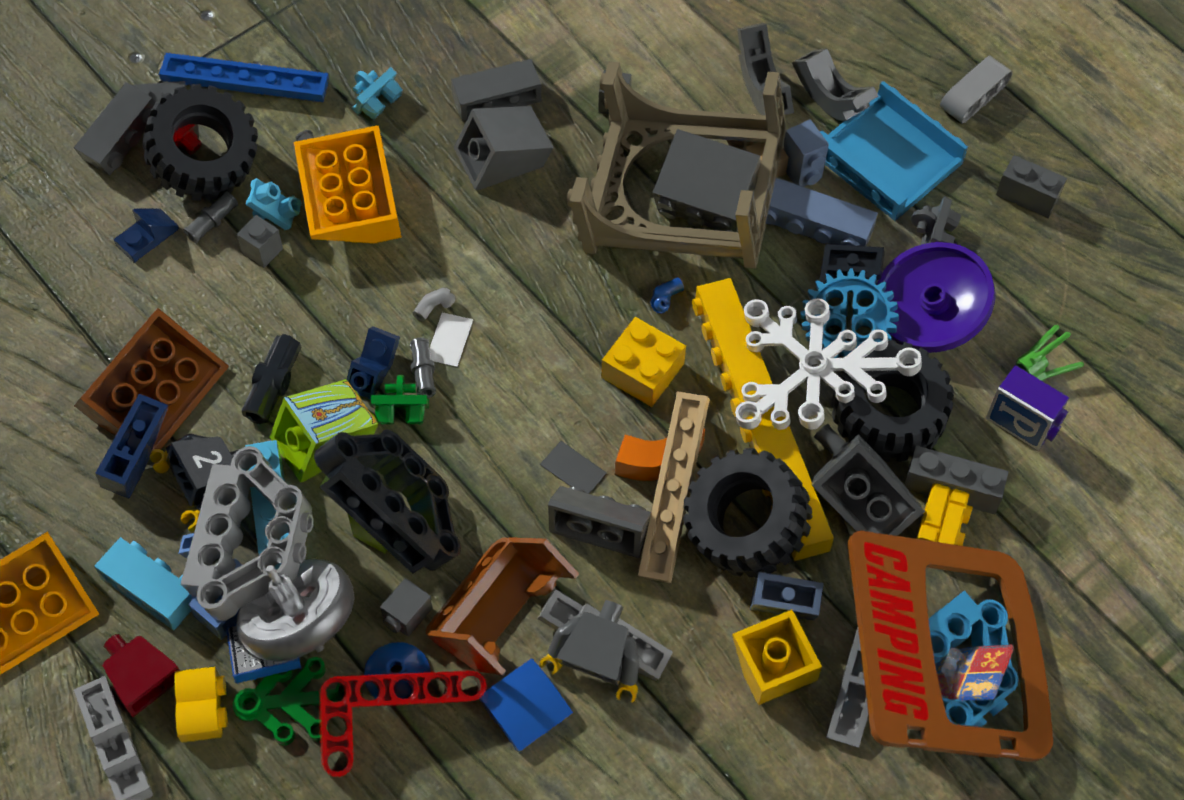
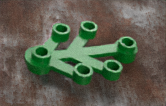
(289, 701)

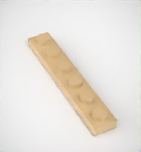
(674, 479)

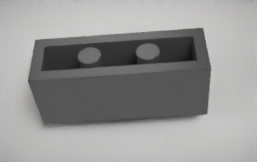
(497, 87)
(116, 129)
(982, 482)

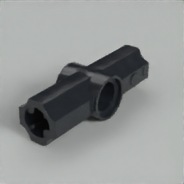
(271, 379)

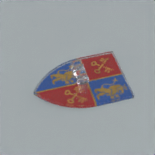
(973, 672)

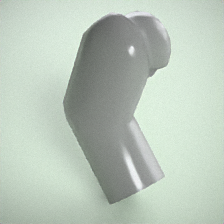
(432, 299)

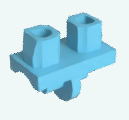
(384, 85)
(271, 204)

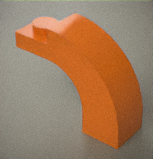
(641, 458)

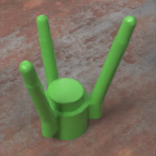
(1035, 361)

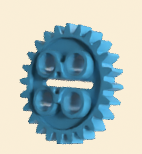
(876, 316)

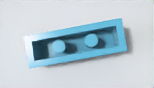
(145, 582)

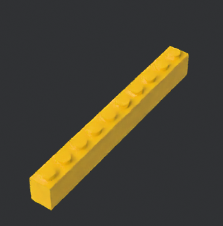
(727, 331)

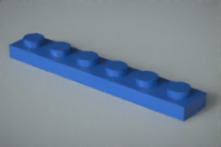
(245, 77)

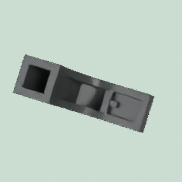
(756, 63)
(829, 88)

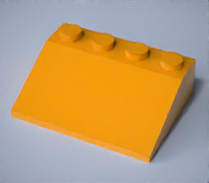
(347, 187)
(38, 601)

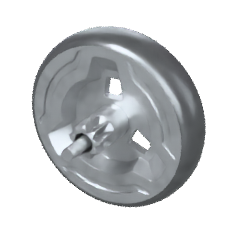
(290, 624)

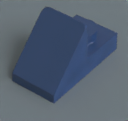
(150, 230)

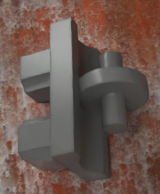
(933, 221)

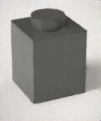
(259, 241)
(406, 608)

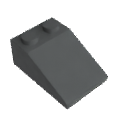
(866, 491)

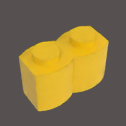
(199, 704)

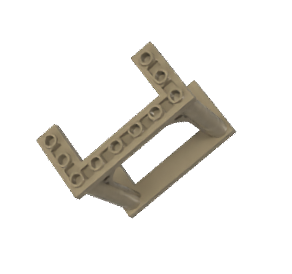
(637, 115)

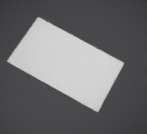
(449, 339)

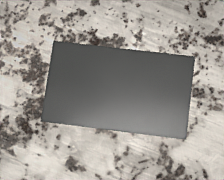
(573, 468)

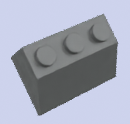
(598, 520)

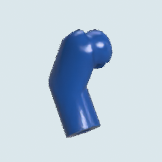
(662, 294)

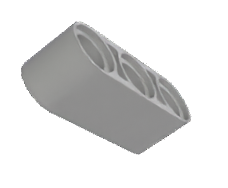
(976, 89)

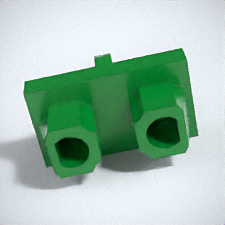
(386, 404)

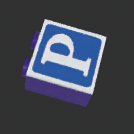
(1028, 408)

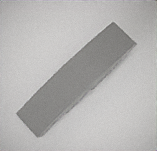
(651, 654)
(851, 704)
(112, 741)

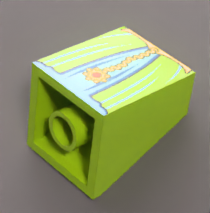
(314, 418)

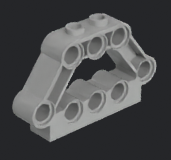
(250, 580)

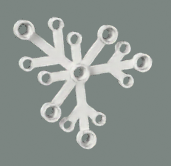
(853, 364)

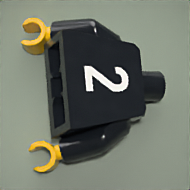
(191, 464)

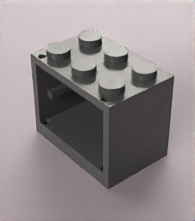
(704, 181)

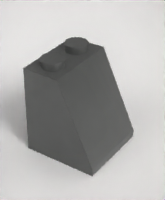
(501, 144)

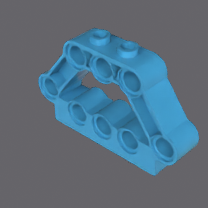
(967, 619)

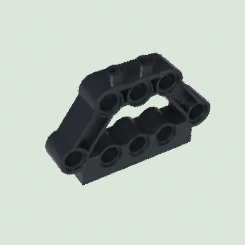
(412, 536)

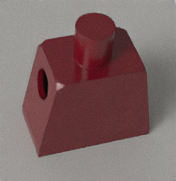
(138, 672)

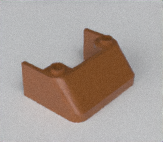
(493, 596)

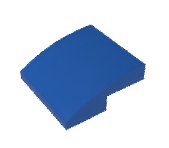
(525, 704)

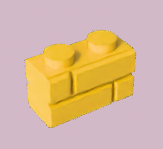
(944, 515)

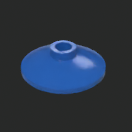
(397, 653)

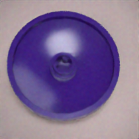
(940, 295)

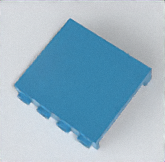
(893, 152)

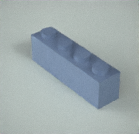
(819, 215)

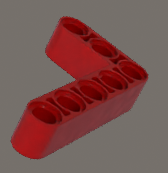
(386, 697)

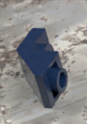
(374, 363)

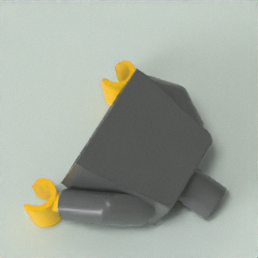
(597, 648)

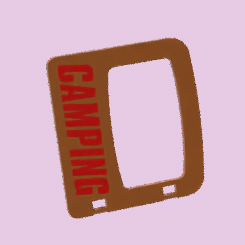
(899, 651)

